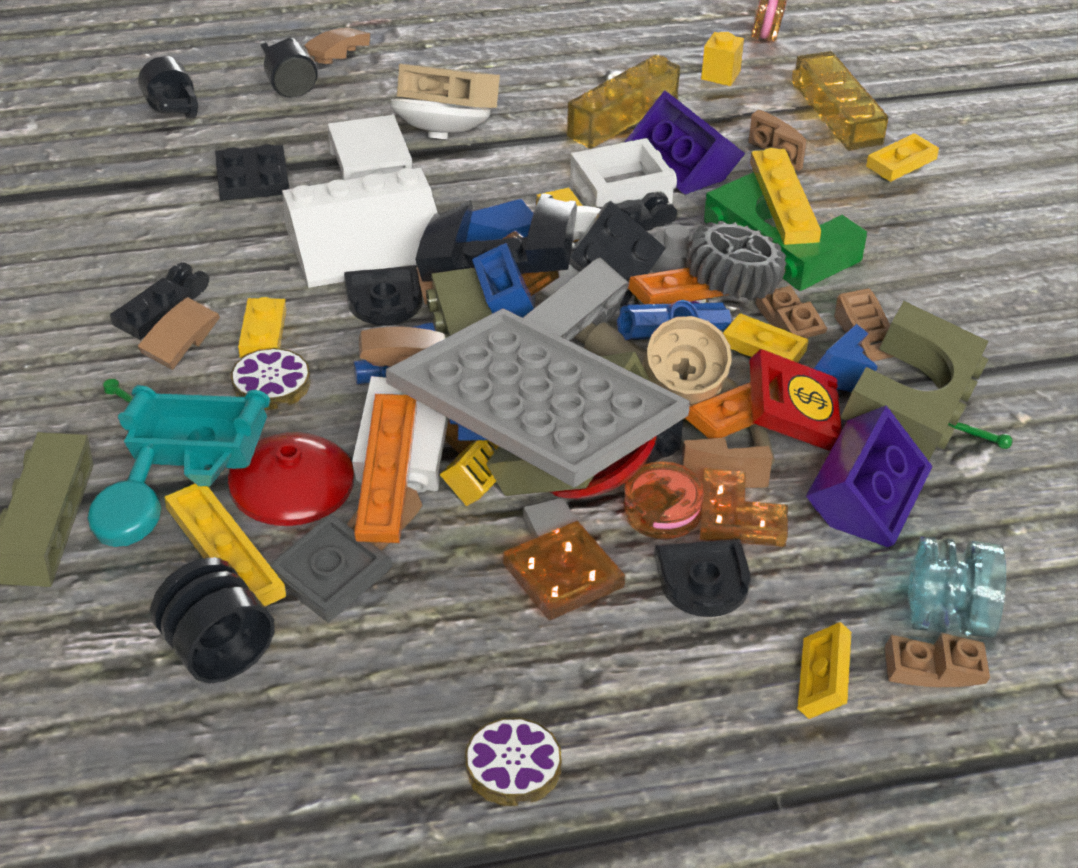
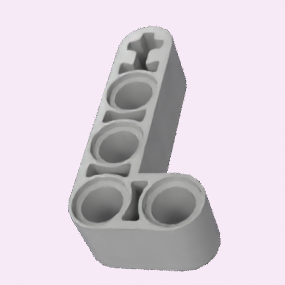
(583, 300)

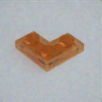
(729, 516)

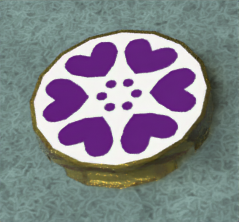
(273, 371)
(513, 761)

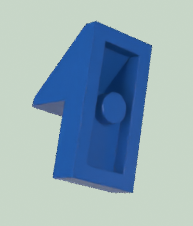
(846, 359)

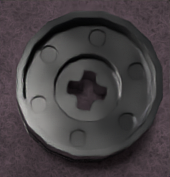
(212, 620)

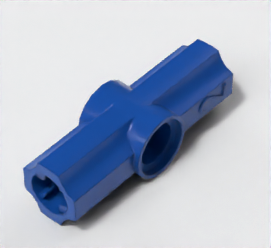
(641, 321)

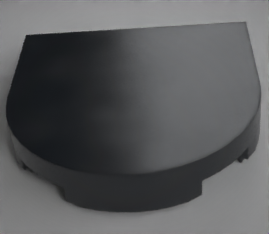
(384, 294)
(704, 576)

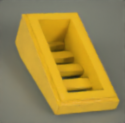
(462, 480)

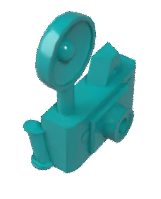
(179, 432)

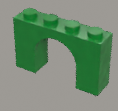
(806, 263)

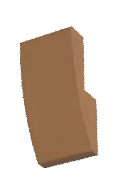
(335, 44)
(772, 132)
(788, 313)
(176, 331)
(386, 344)
(715, 455)
(947, 663)

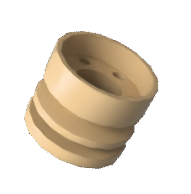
(690, 349)

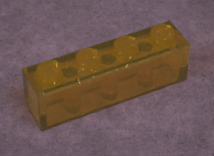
(840, 100)
(620, 101)

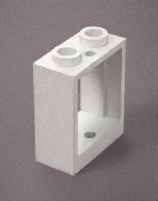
(593, 165)

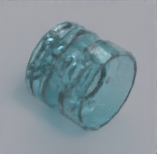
(964, 587)

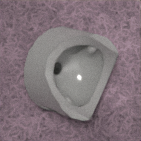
(675, 240)

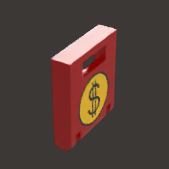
(806, 404)

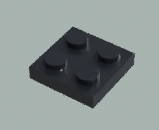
(251, 172)
(619, 243)

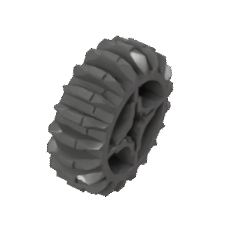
(735, 260)

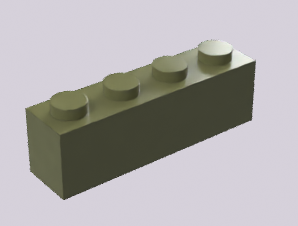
(456, 300)
(43, 508)

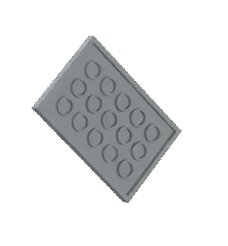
(538, 396)

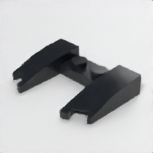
(544, 250)

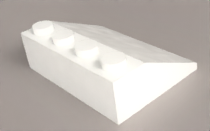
(358, 223)

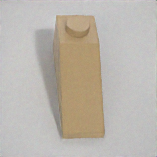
(448, 86)

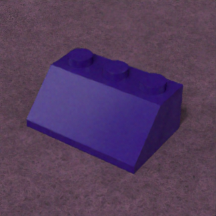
(687, 144)
(870, 478)

